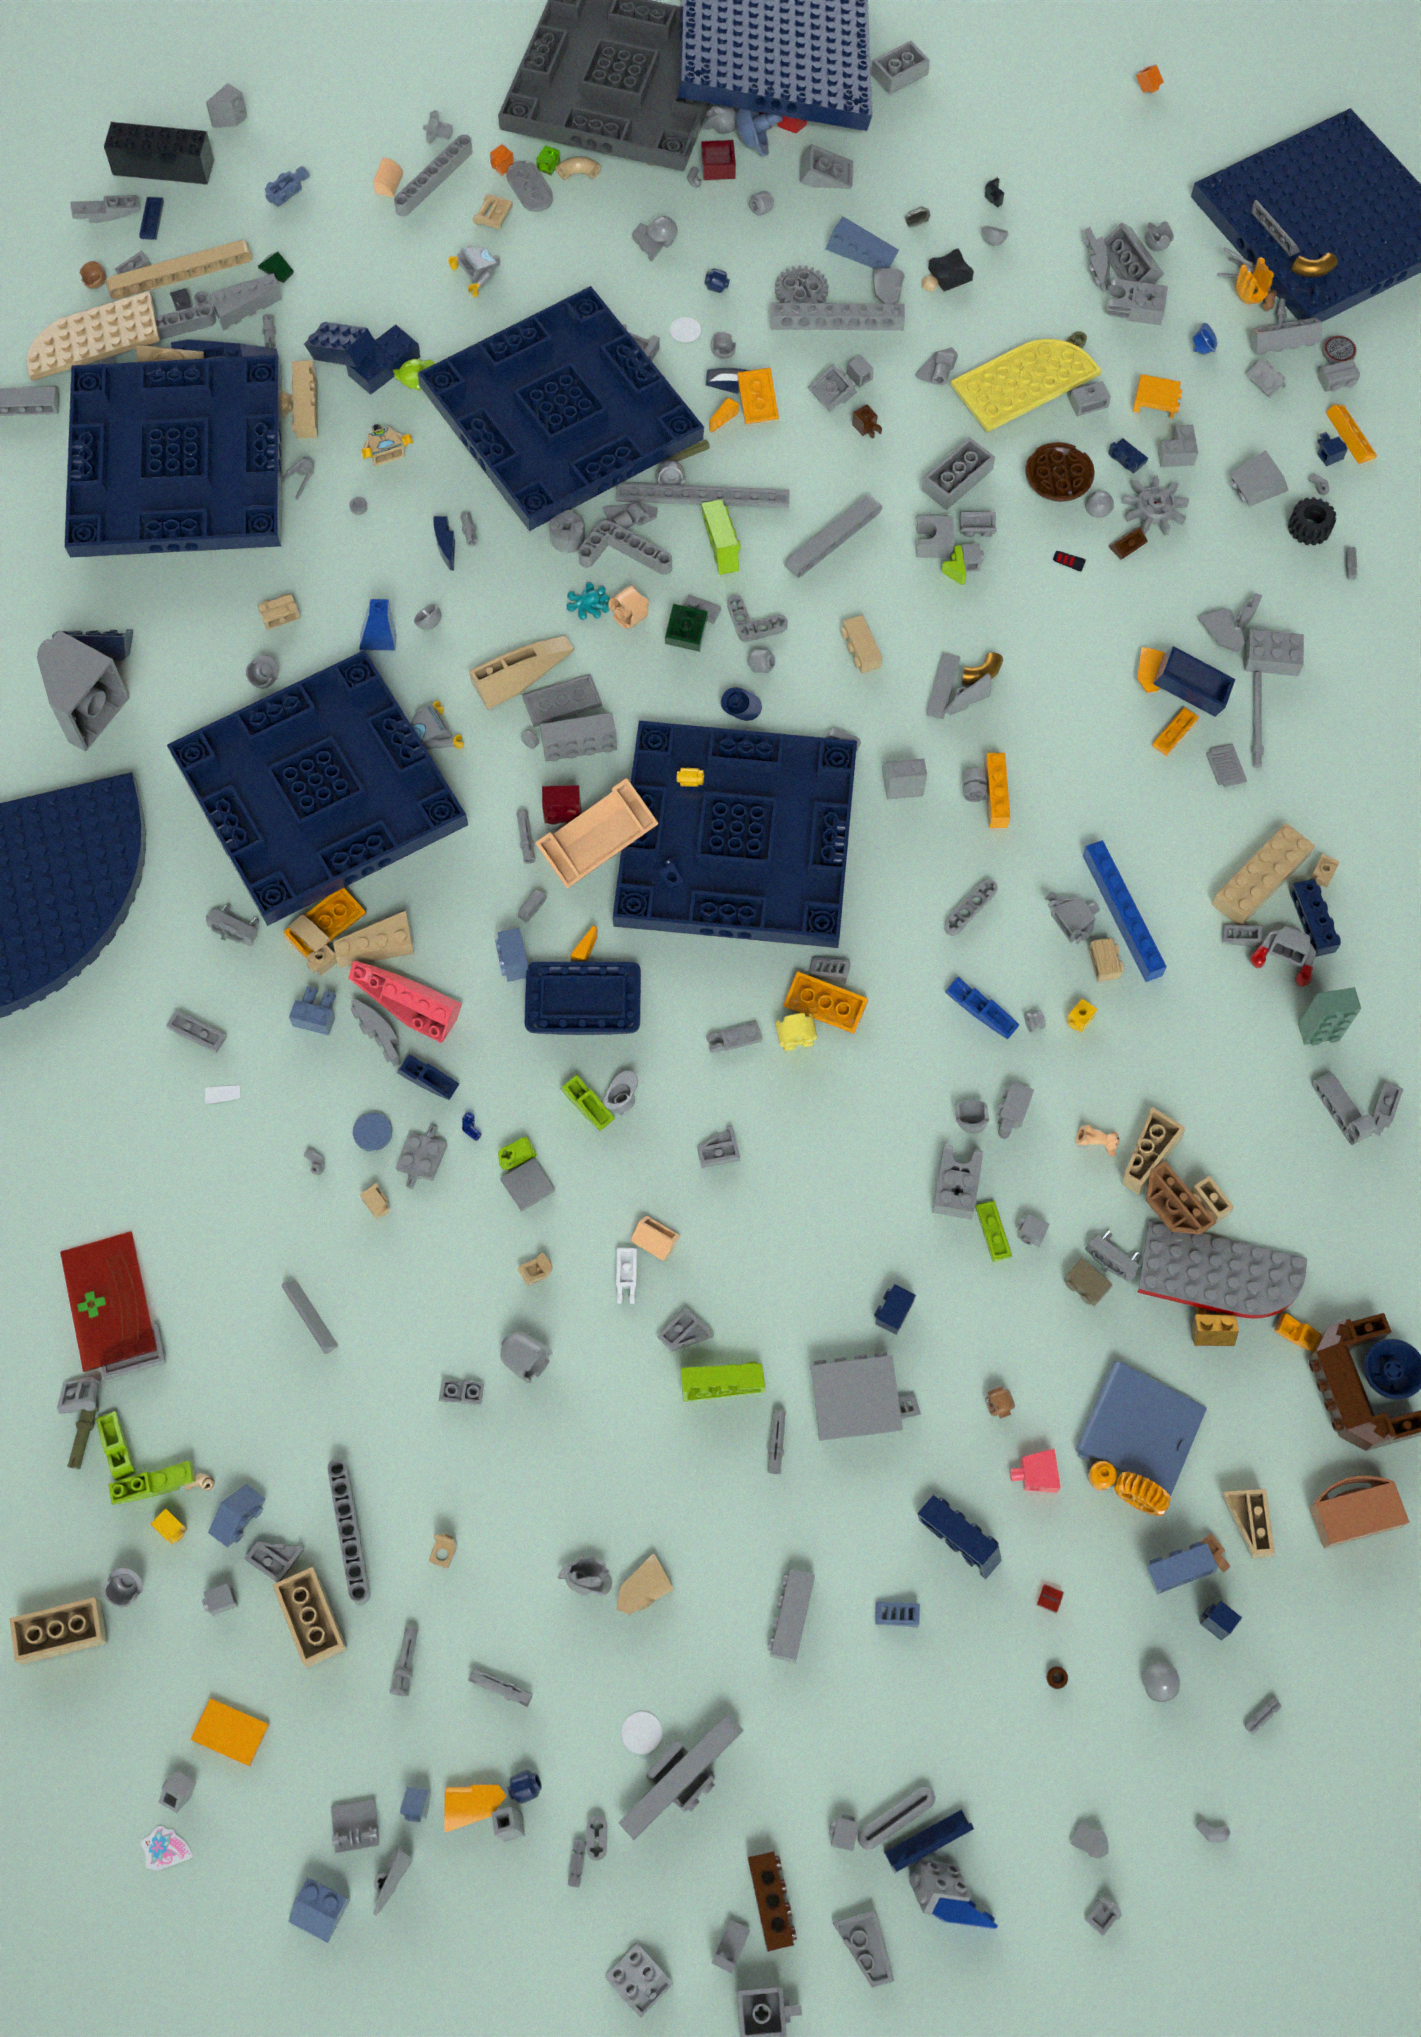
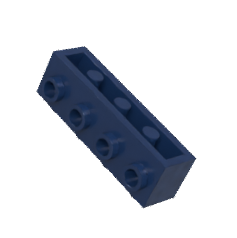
(1315, 917)

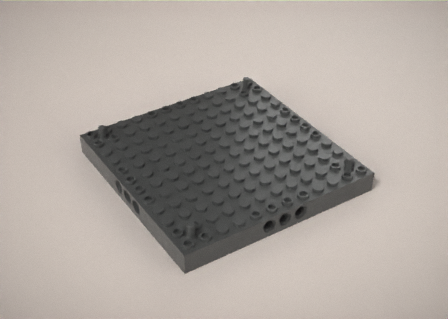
(606, 82)

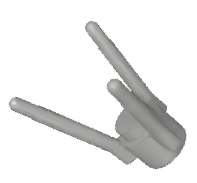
(1250, 266)
(303, 467)

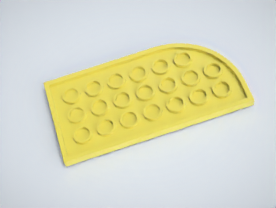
(1023, 380)

